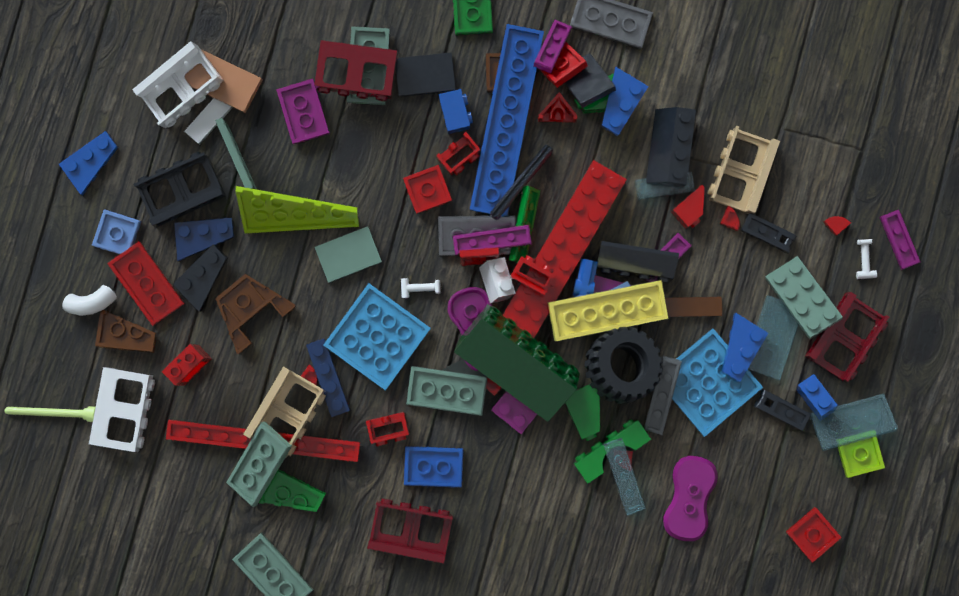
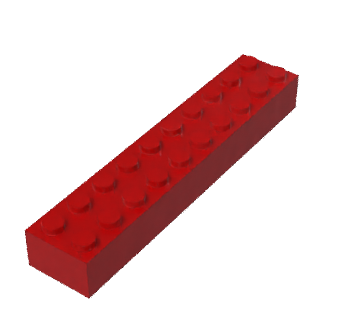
(566, 245)

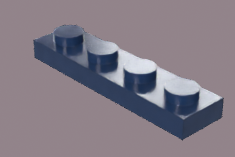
(328, 377)

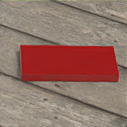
(146, 283)

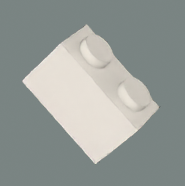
(497, 280)

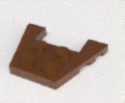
(243, 302)

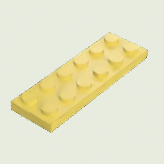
(607, 310)

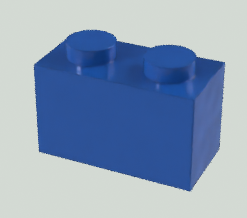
(454, 111)
(817, 397)

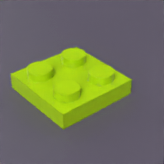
(861, 457)

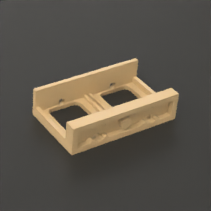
(754, 175)
(275, 406)

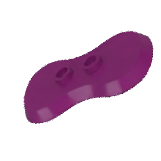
(465, 307)
(687, 514)

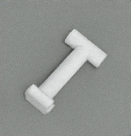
(865, 273)
(406, 287)

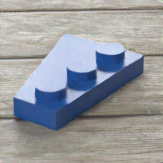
(622, 101)
(88, 161)
(742, 347)

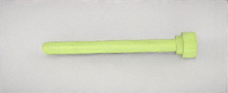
(86, 414)

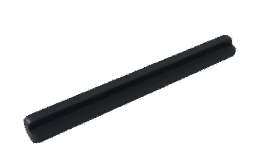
(522, 181)

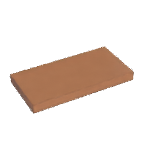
(236, 89)

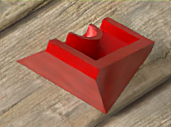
(558, 111)

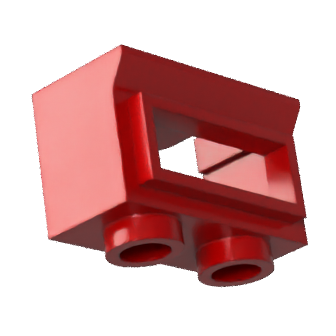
(455, 148)
(529, 282)
(382, 440)

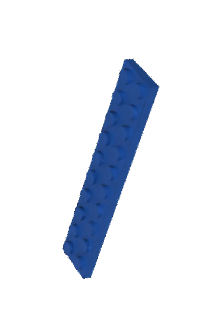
(506, 117)

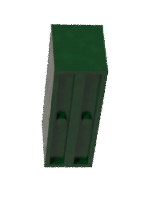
(518, 362)

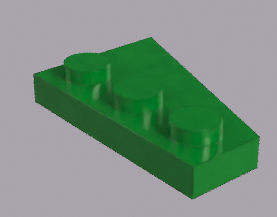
(292, 492)

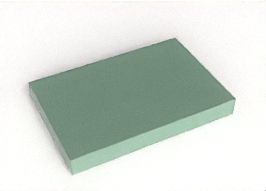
(348, 254)

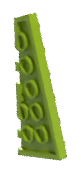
(279, 212)

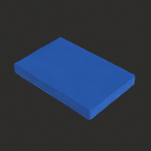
(433, 466)

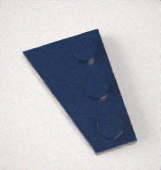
(199, 235)

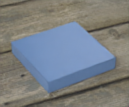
(116, 232)

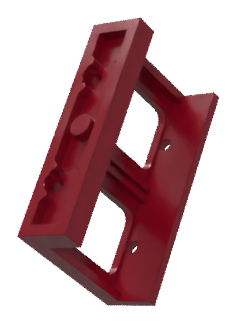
(357, 57)
(845, 337)
(408, 542)

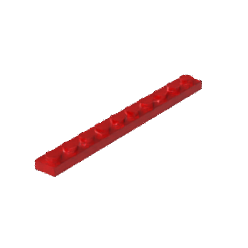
(234, 438)

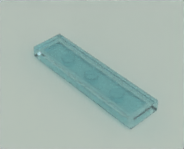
(624, 476)

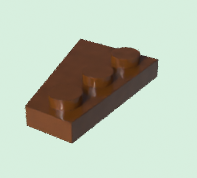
(121, 334)

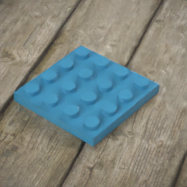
(377, 336)
(703, 389)

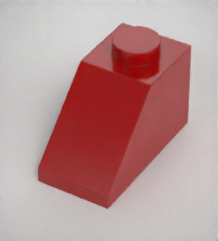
(690, 209)

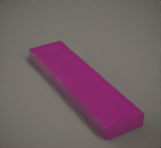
(496, 238)

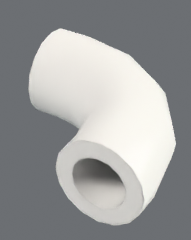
(89, 304)

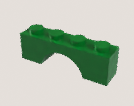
(590, 464)

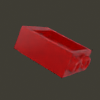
(192, 361)

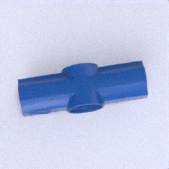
(585, 282)

